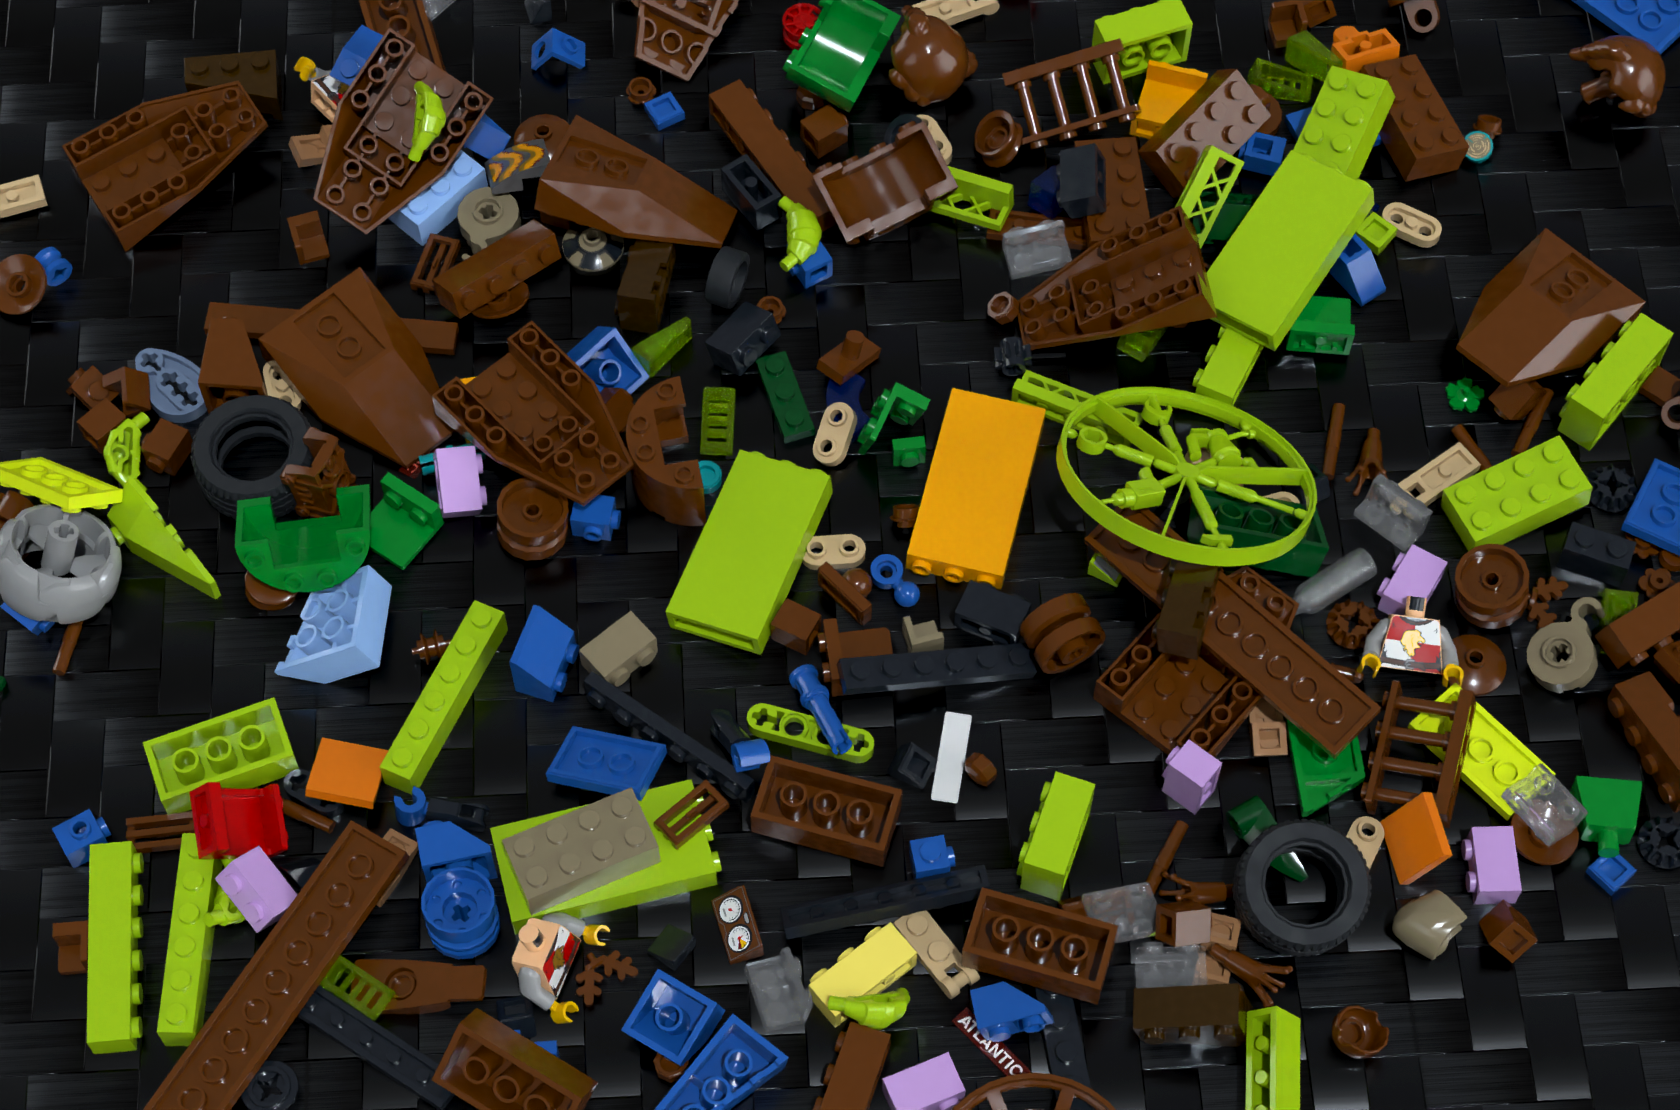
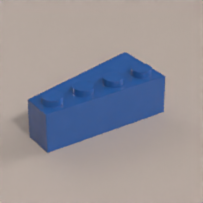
(726, 1070)

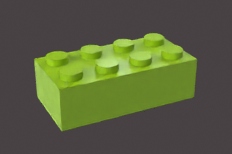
(1346, 120)
(1613, 381)
(1517, 495)
(232, 749)

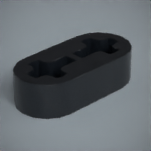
(314, 804)

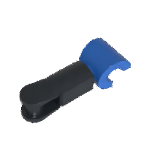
(745, 753)
(440, 810)

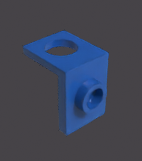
(559, 46)

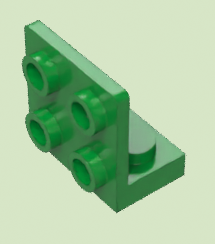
(1323, 327)
(903, 406)
(402, 522)

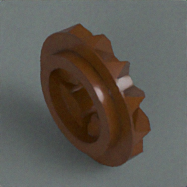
(1338, 625)

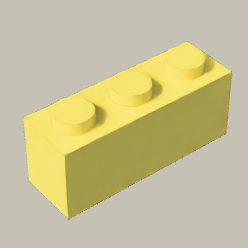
(863, 970)

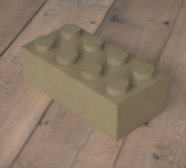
(581, 851)

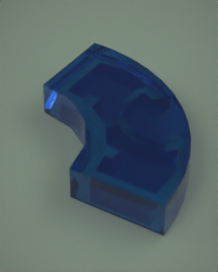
(848, 394)

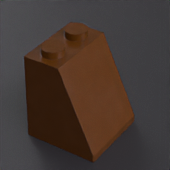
(228, 364)

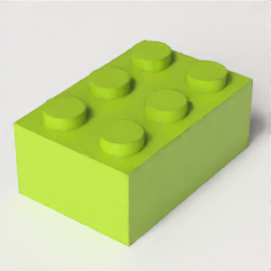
(1148, 33)
(1055, 835)

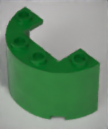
(841, 49)
(305, 552)

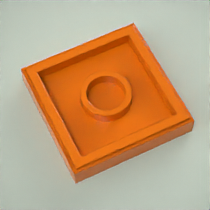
(346, 773)
(1416, 838)

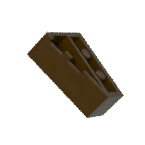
(255, 70)
(1192, 1014)

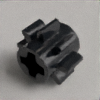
(1012, 356)

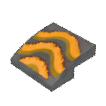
(516, 163)

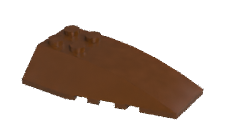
(678, 32)

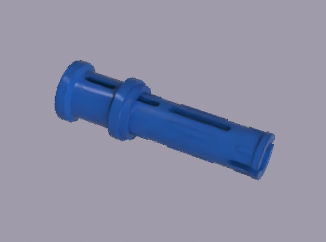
(816, 699)

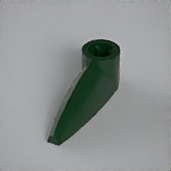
(1252, 819)

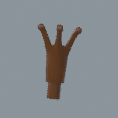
(1370, 460)
(1198, 891)
(1251, 971)

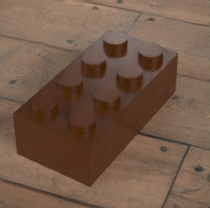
(408, 19)
(1218, 114)
(1418, 125)
(1124, 190)
(826, 810)
(1039, 945)
(506, 1071)

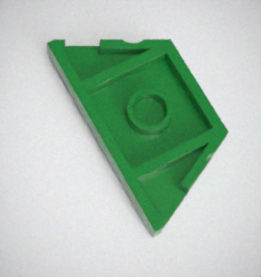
(1317, 774)

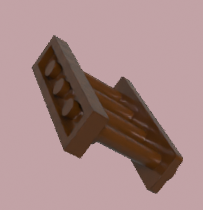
(1079, 63)
(1453, 742)

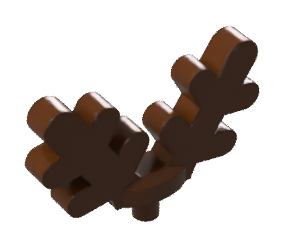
(1544, 593)
(609, 963)

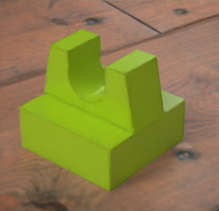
(1376, 232)

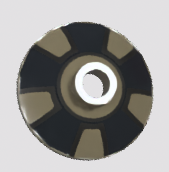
(591, 255)

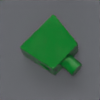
(1611, 811)

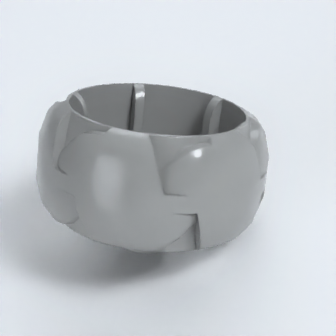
(62, 536)

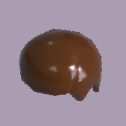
(1359, 1032)

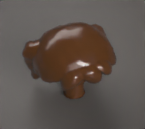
(929, 58)
(1631, 72)

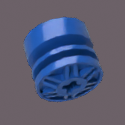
(457, 896)

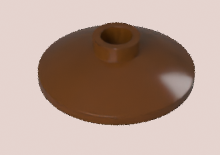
(547, 124)
(16, 272)
(505, 303)
(1481, 676)
(1536, 850)

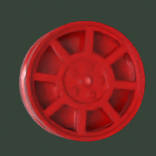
(798, 19)

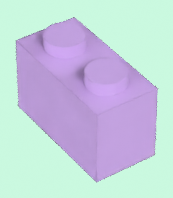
(458, 481)
(1414, 576)
(1190, 775)
(1492, 865)
(257, 888)
(925, 1086)

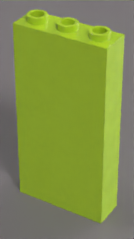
(1286, 247)
(749, 551)
(678, 872)

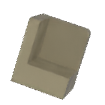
(921, 636)

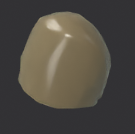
(1428, 923)

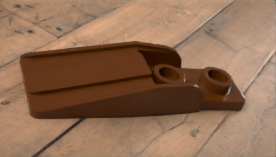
(423, 985)

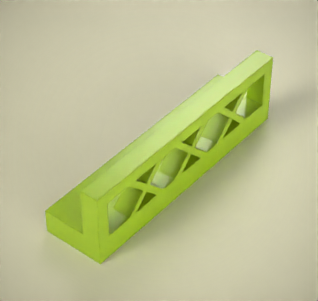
(1197, 183)
(982, 194)
(1059, 406)

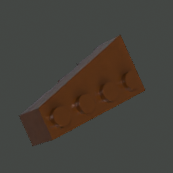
(1653, 730)

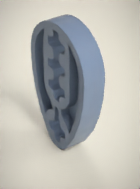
(162, 396)

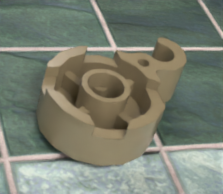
(487, 218)
(1567, 638)

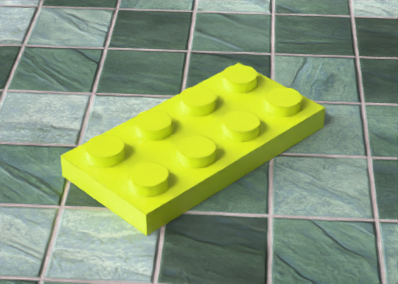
(58, 484)
(1493, 753)

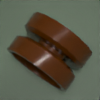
(531, 520)
(1491, 586)
(1062, 633)

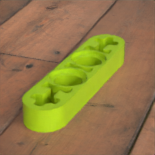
(808, 738)

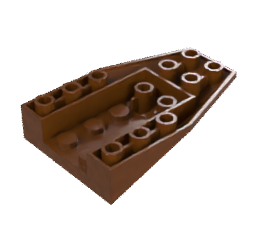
(368, 147)
(162, 155)
(628, 192)
(1122, 286)
(1545, 314)
(360, 370)
(539, 418)
(1183, 697)

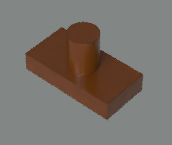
(848, 357)

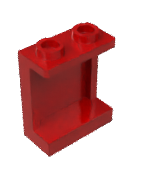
(237, 820)

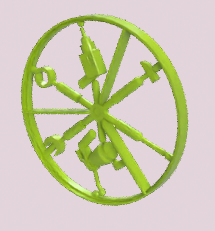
(1220, 470)

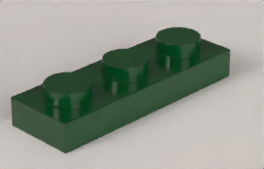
(785, 397)

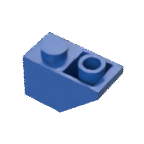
(1358, 272)
(1007, 1011)

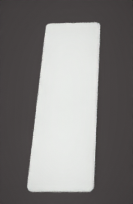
(951, 757)

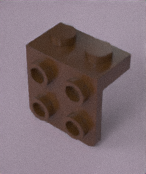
(849, 645)

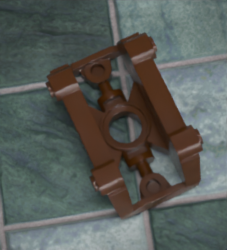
(315, 496)

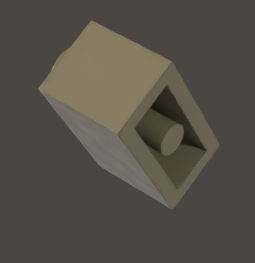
(619, 650)

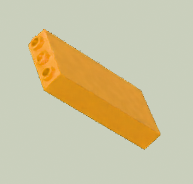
(975, 489)

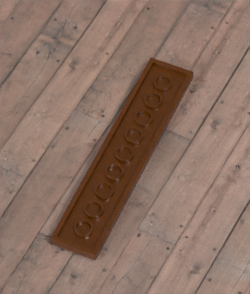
(1251, 643)
(282, 974)

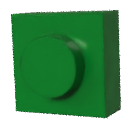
(908, 451)

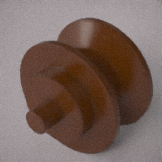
(431, 646)

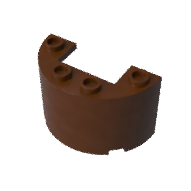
(887, 185)
(672, 488)

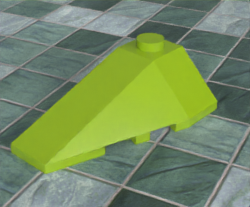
(144, 533)

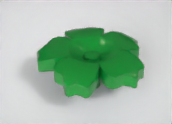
(1464, 396)

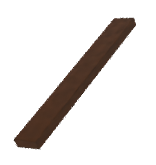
(434, 336)

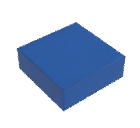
(664, 111)
(1611, 872)

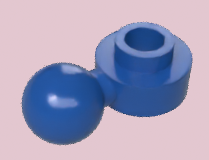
(905, 592)

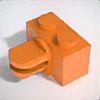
(1363, 47)

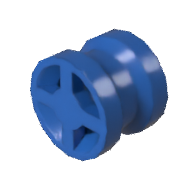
(56, 267)

